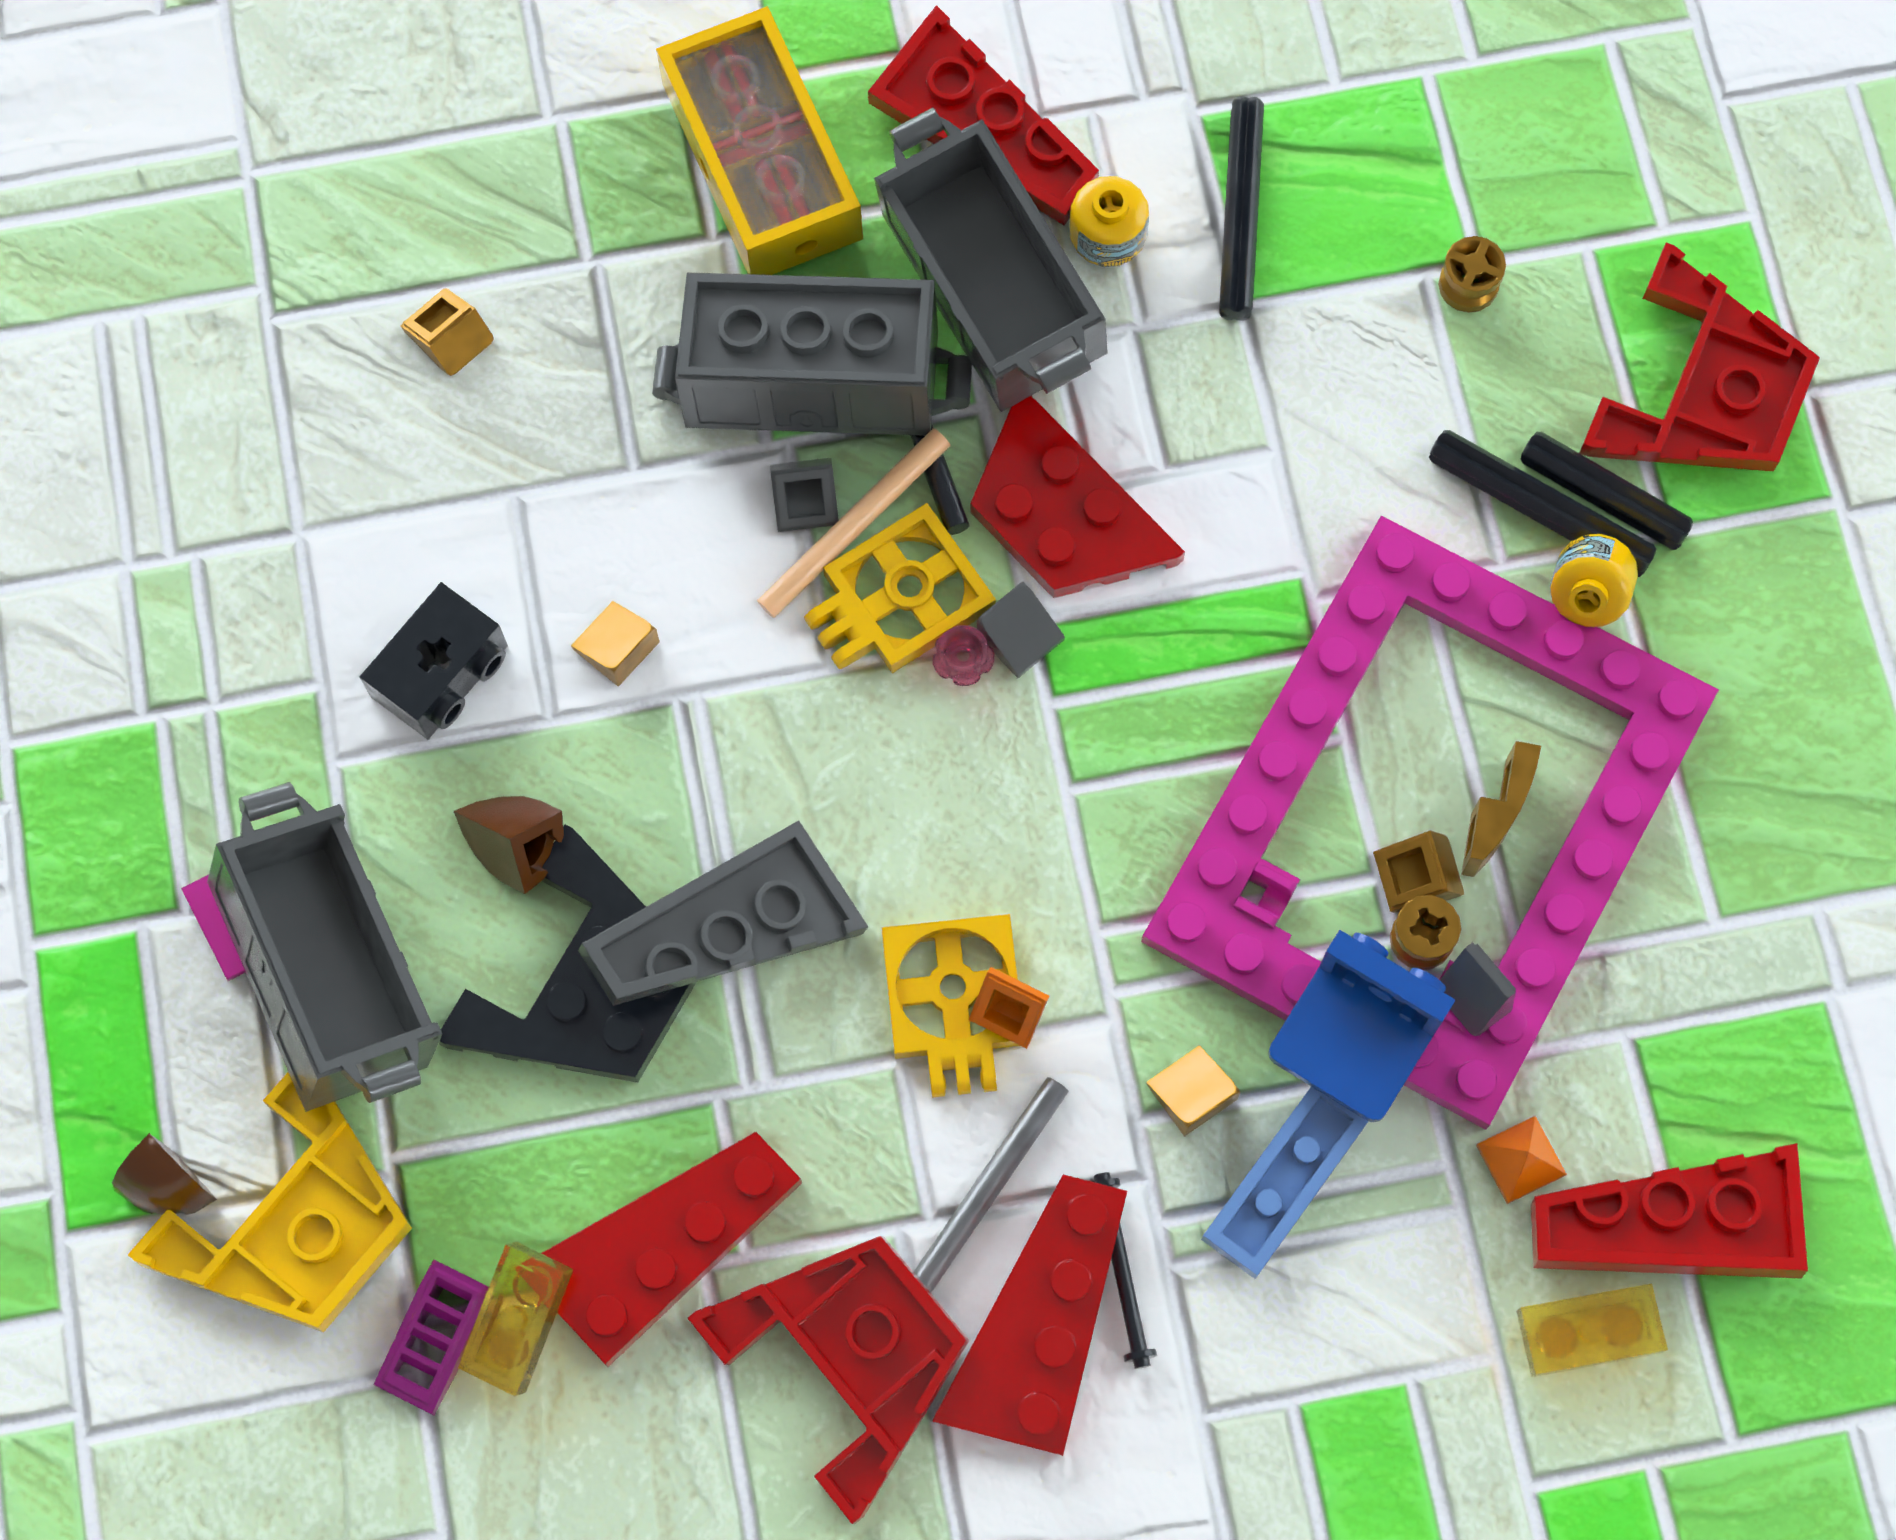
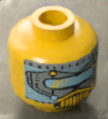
(1109, 221)
(1594, 580)

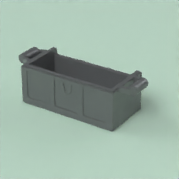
(991, 259)
(809, 355)
(320, 953)

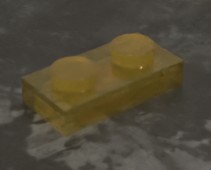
(515, 1318)
(1591, 1330)

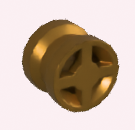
(1475, 259)
(1418, 943)

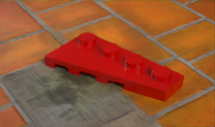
(953, 77)

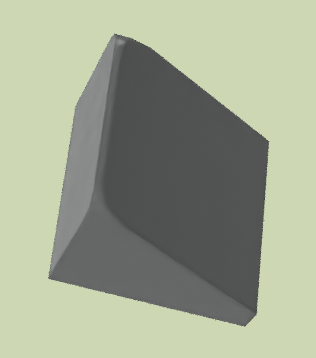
(804, 494)
(1019, 630)
(1479, 990)

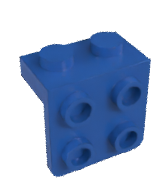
(1360, 1026)

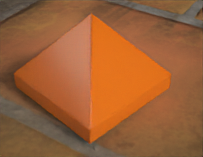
(1008, 1007)
(1521, 1159)

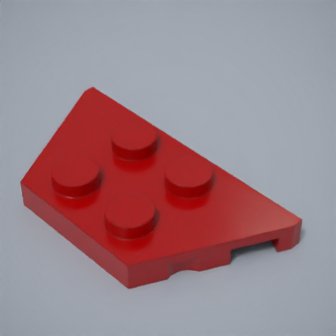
(1063, 509)

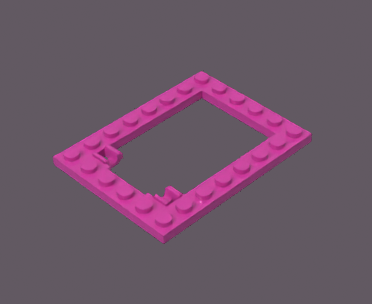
(1237, 942)

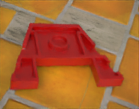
(1734, 391)
(872, 1338)

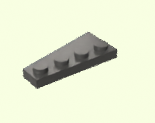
(736, 916)

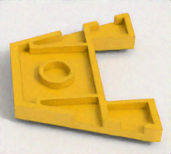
(308, 1238)

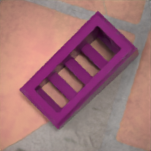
(425, 1302)

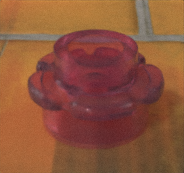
(957, 640)

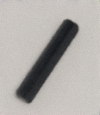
(1606, 490)

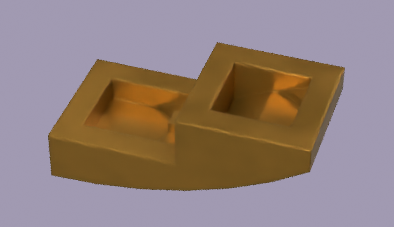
(1494, 817)

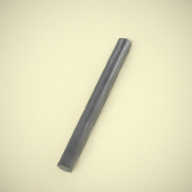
(990, 1183)

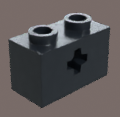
(439, 631)

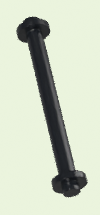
(1139, 1353)

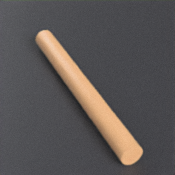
(853, 522)

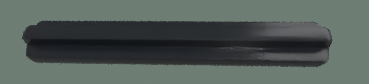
(1241, 209)
(1531, 495)

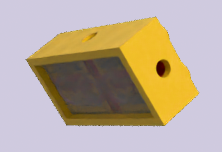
(760, 143)

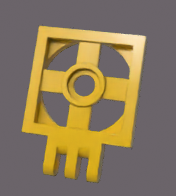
(858, 618)
(959, 1048)

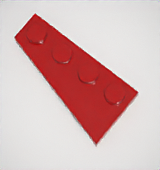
(1698, 1221)
(665, 1242)
(1037, 1337)

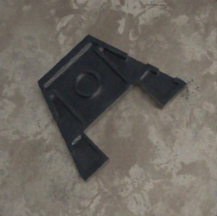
(572, 1017)

